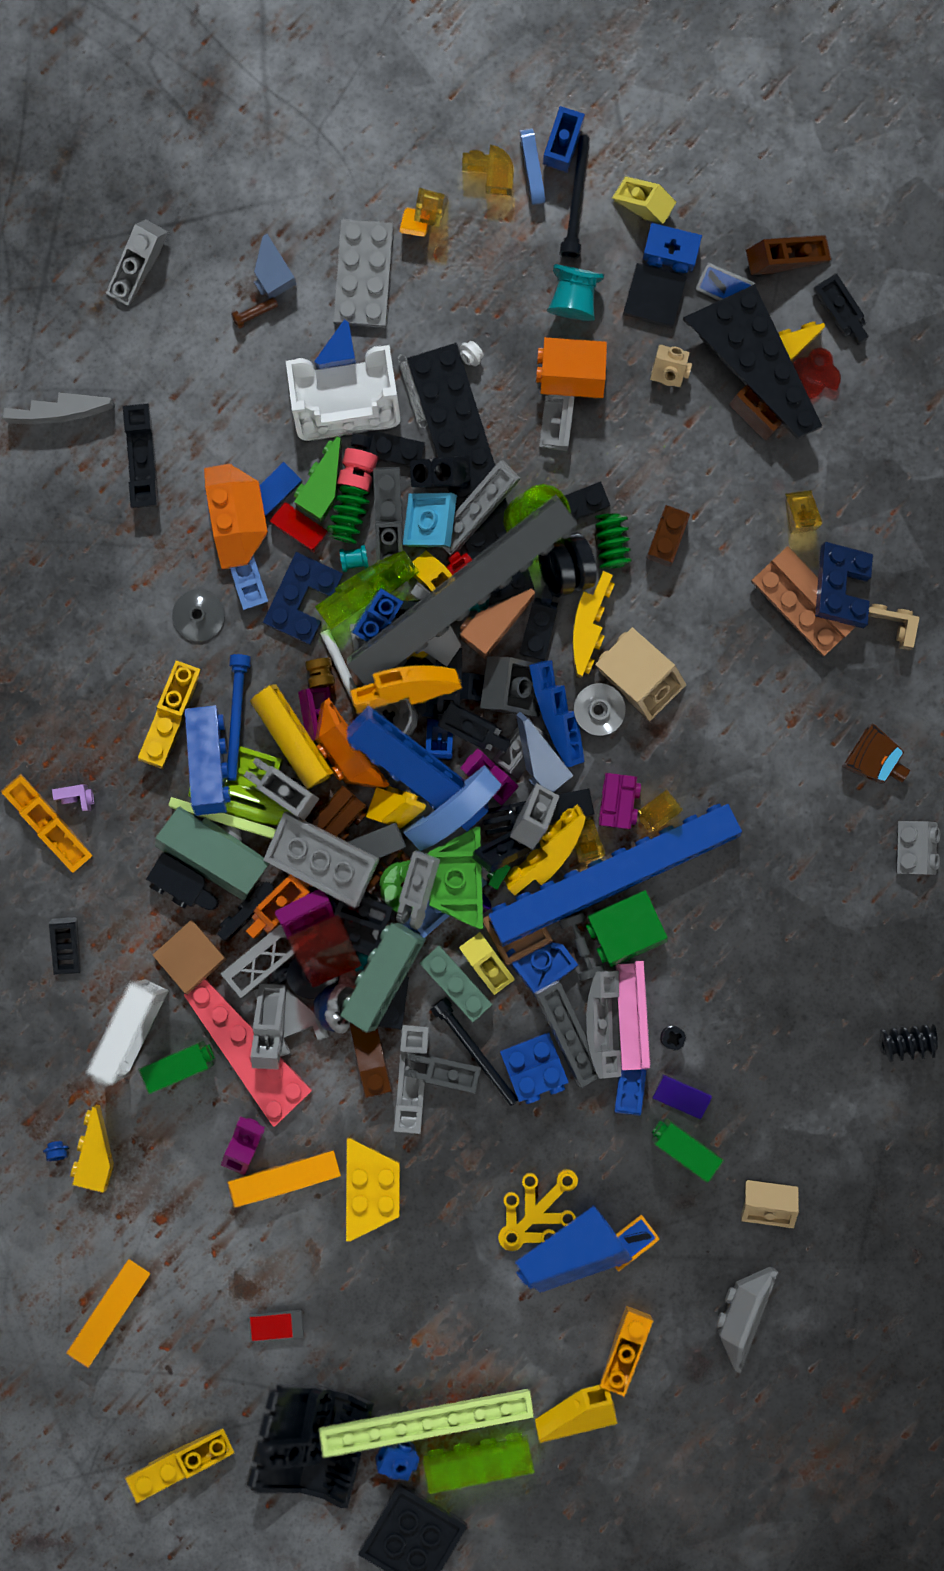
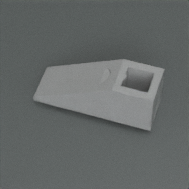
(136, 261)

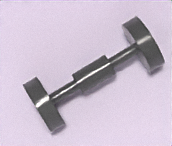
(581, 946)

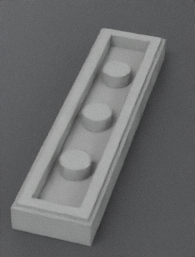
(481, 504)

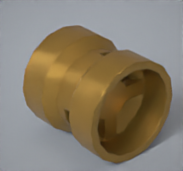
(320, 672)

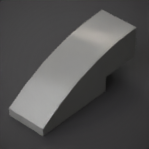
(268, 1026)

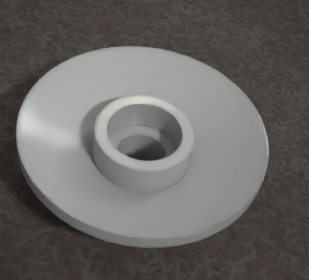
(612, 709)

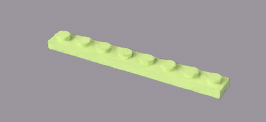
(425, 1422)

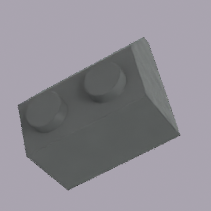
(509, 687)

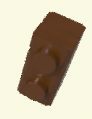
(668, 535)
(340, 814)

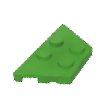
(459, 879)

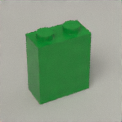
(626, 929)
(177, 1066)
(686, 1149)

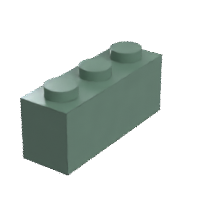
(456, 983)

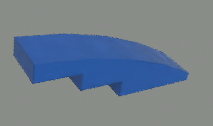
(554, 711)

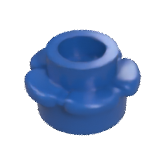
(56, 1151)

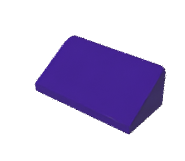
(682, 1096)

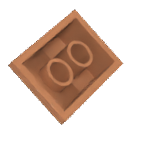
(491, 625)

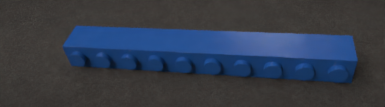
(615, 874)

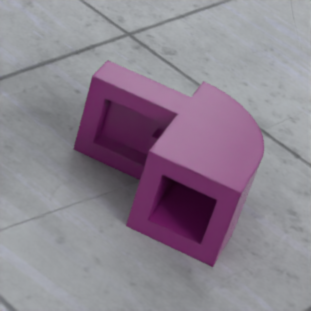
(477, 761)
(243, 1145)

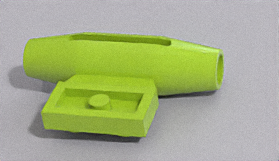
(247, 800)

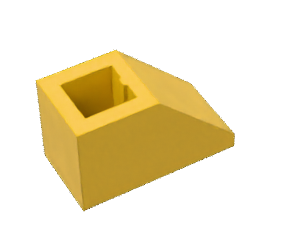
(431, 571)
(394, 807)

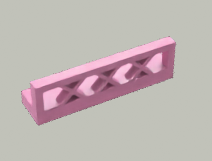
(633, 1017)

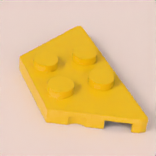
(370, 1189)

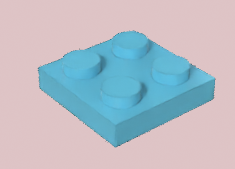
(429, 520)

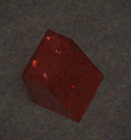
(325, 951)

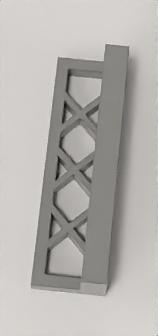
(250, 958)

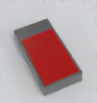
(276, 1326)

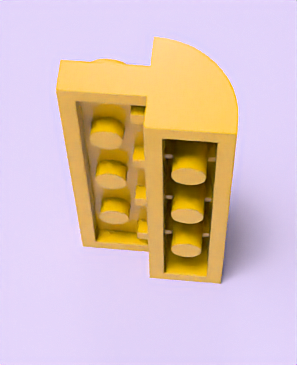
(291, 736)

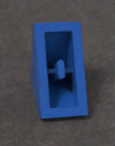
(338, 350)
(438, 741)

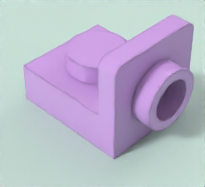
(69, 795)

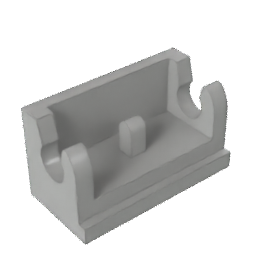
(556, 422)

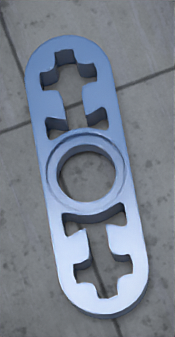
(532, 166)

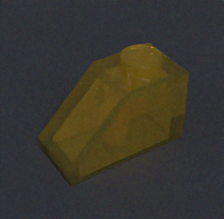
(659, 811)

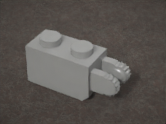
(283, 790)

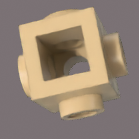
(671, 366)

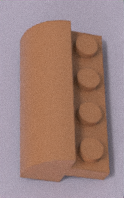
(793, 591)

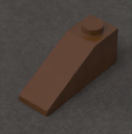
(787, 254)
(371, 1061)

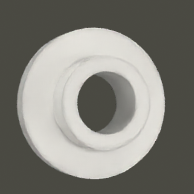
(471, 353)

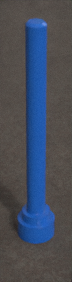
(240, 665)

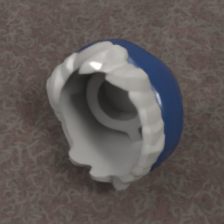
(329, 1007)

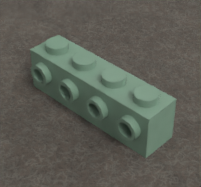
(382, 976)

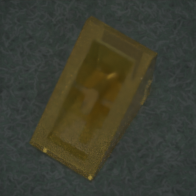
(430, 207)
(802, 512)
(589, 843)

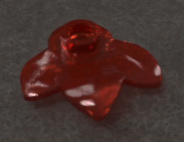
(817, 377)

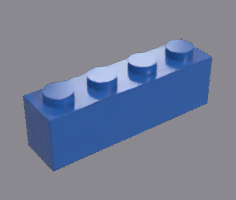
(205, 760)

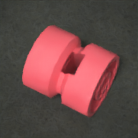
(361, 462)

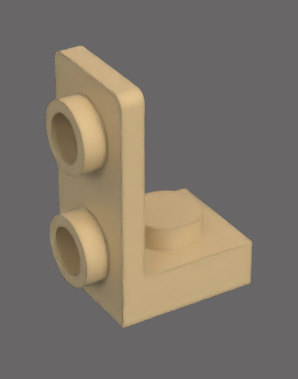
(907, 633)

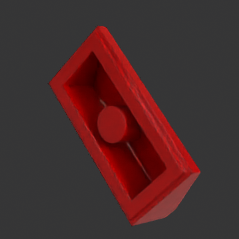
(298, 527)

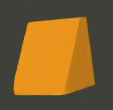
(412, 227)

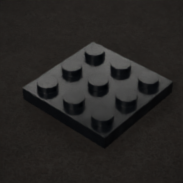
(412, 1534)

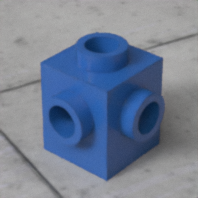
(397, 1460)

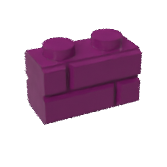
(618, 801)

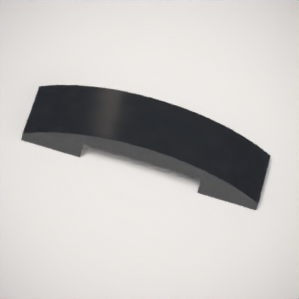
(140, 455)

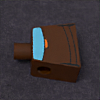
(876, 757)

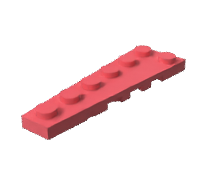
(272, 1089)

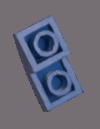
(377, 615)

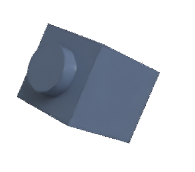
(271, 270)

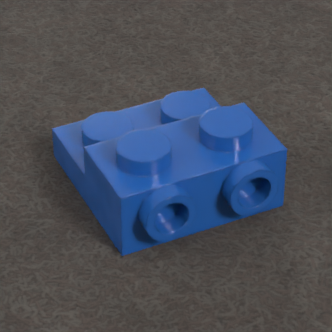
(534, 1068)

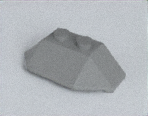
(744, 1313)

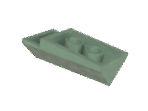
(211, 853)

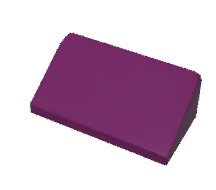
(310, 703)
(304, 912)

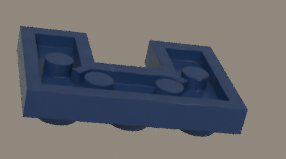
(834, 568)
(299, 577)

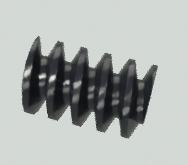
(909, 1042)

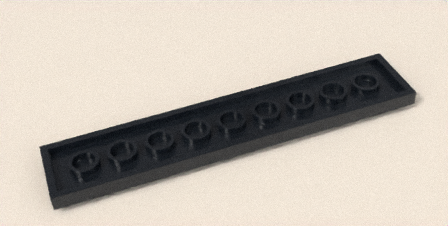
(459, 432)

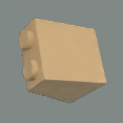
(641, 673)

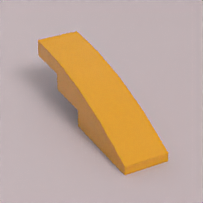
(46, 823)
(283, 1178)
(108, 1313)

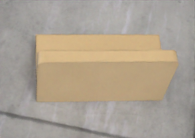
(770, 1204)

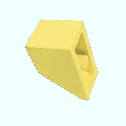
(645, 199)
(486, 963)

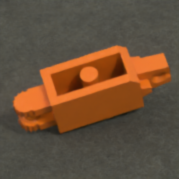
(286, 893)

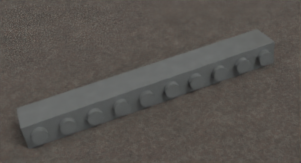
(463, 590)

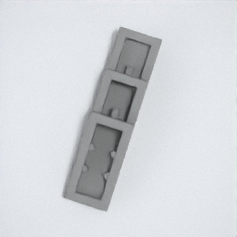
(67, 408)

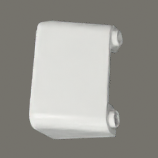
(343, 397)

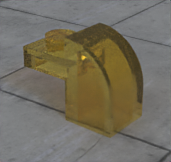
(496, 165)

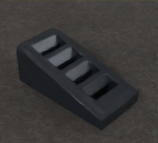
(60, 923)

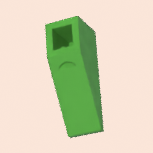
(321, 489)

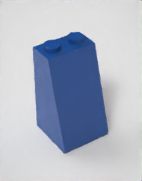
(573, 1253)

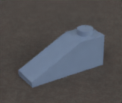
(540, 758)

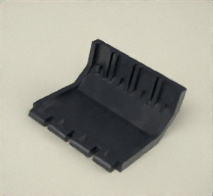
(333, 1475)

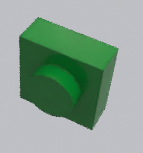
(497, 876)

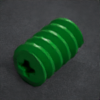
(347, 514)
(612, 540)

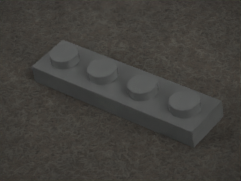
(567, 1032)

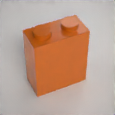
(572, 367)

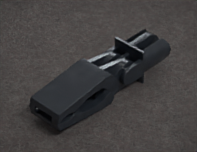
(565, 801)

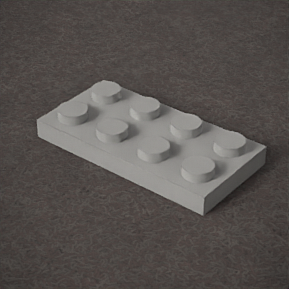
(363, 273)
(321, 859)

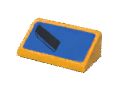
(637, 1238)

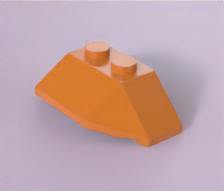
(235, 514)
(348, 764)

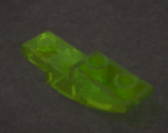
(363, 586)

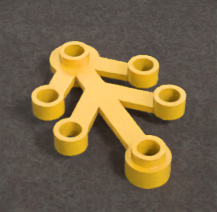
(535, 1213)

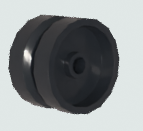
(569, 566)

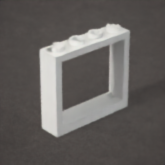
(127, 1032)

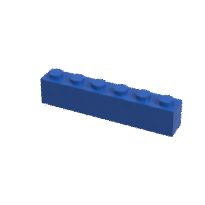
(406, 761)

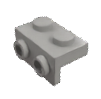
(918, 847)

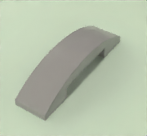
(599, 1024)
(411, 1090)

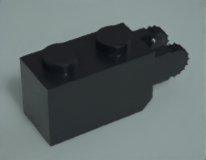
(181, 882)

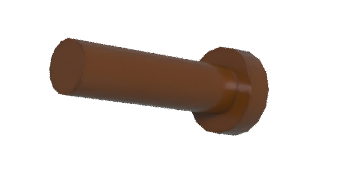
(240, 318)

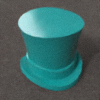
(574, 293)

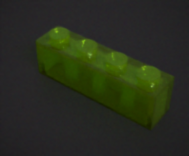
(478, 1463)

